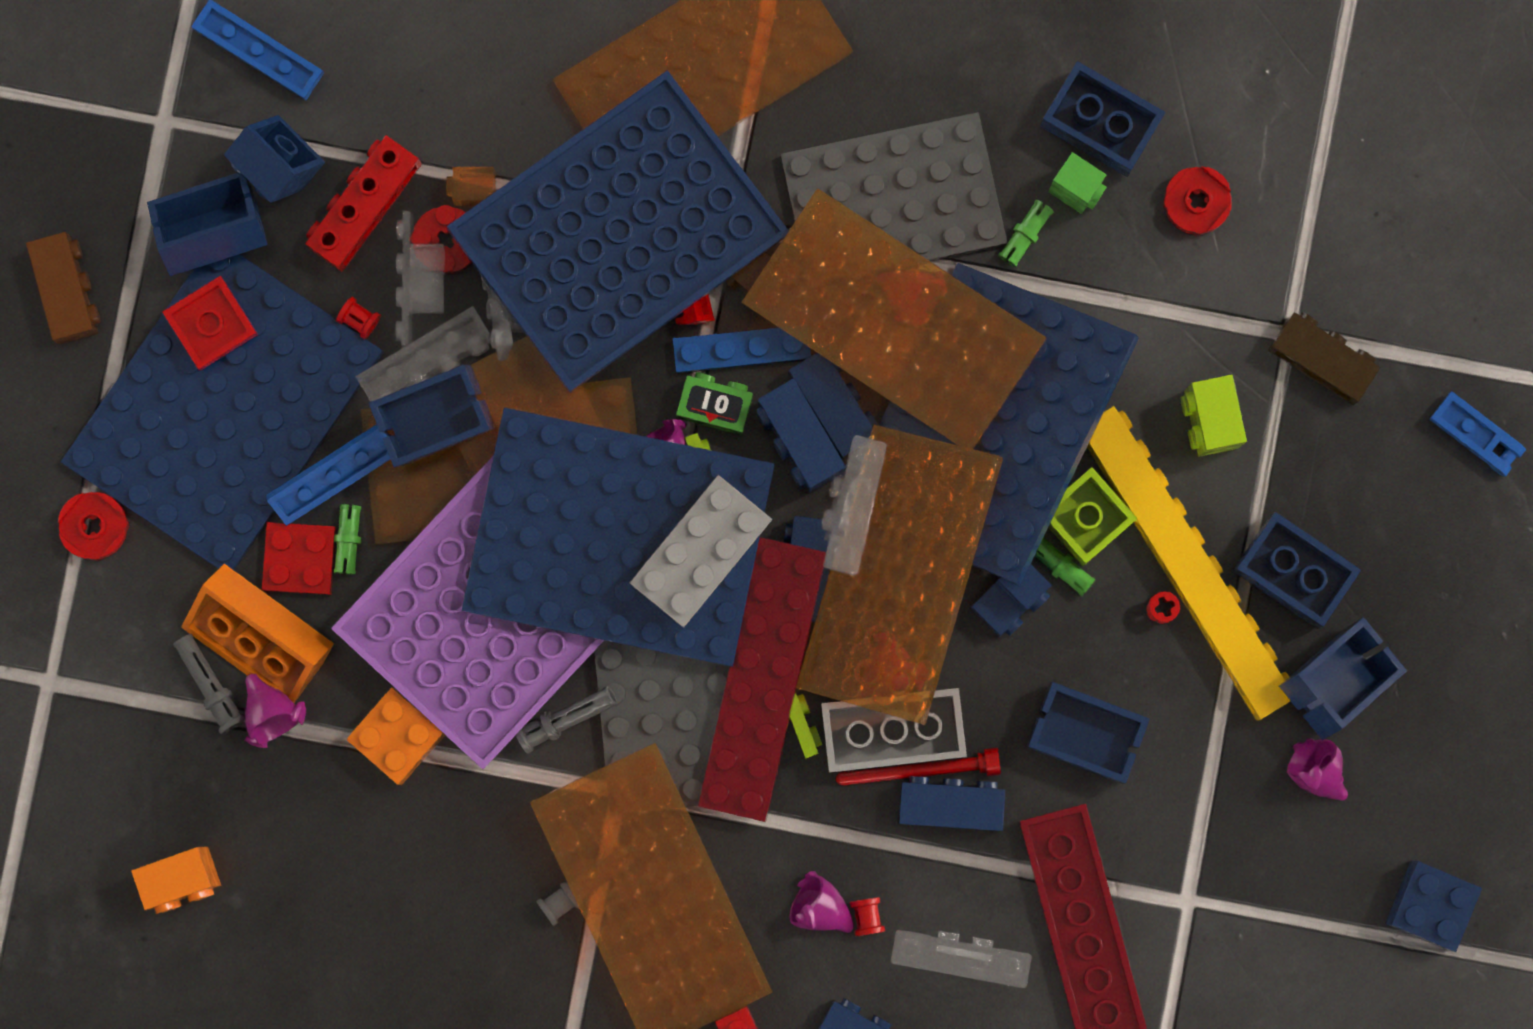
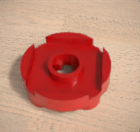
(1198, 219)
(431, 226)
(73, 526)

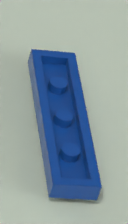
(257, 49)
(737, 350)
(329, 475)

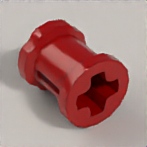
(364, 323)
(1165, 598)
(867, 916)

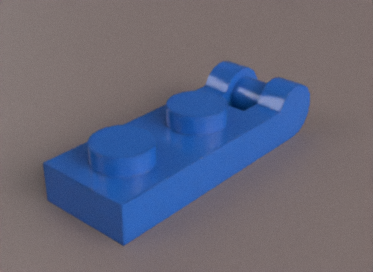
(1477, 433)

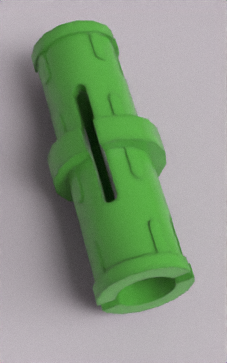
(1025, 233)
(347, 539)
(1063, 567)

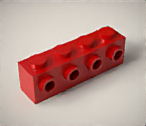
(363, 202)

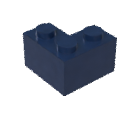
(1007, 602)

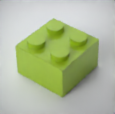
(1213, 416)
(1089, 517)

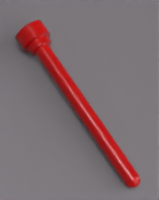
(986, 762)

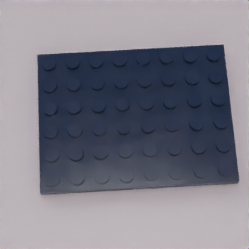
(618, 231)
(1041, 423)
(212, 442)
(579, 516)

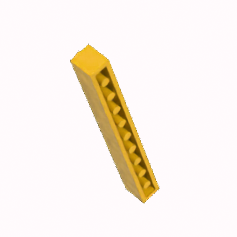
(1187, 564)

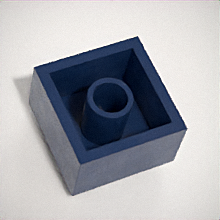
(274, 158)
(1433, 906)

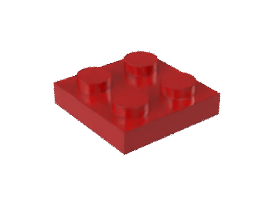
(210, 323)
(299, 558)

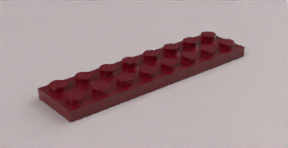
(762, 680)
(1082, 920)

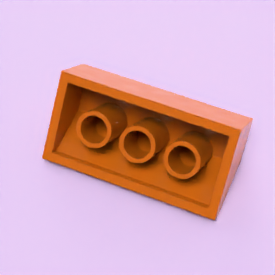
(256, 633)

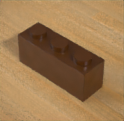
(63, 287)

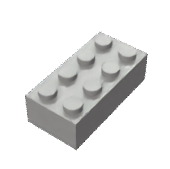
(700, 551)
(871, 739)

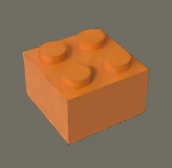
(395, 736)
(176, 878)

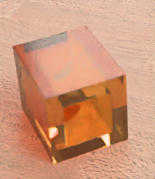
(470, 185)

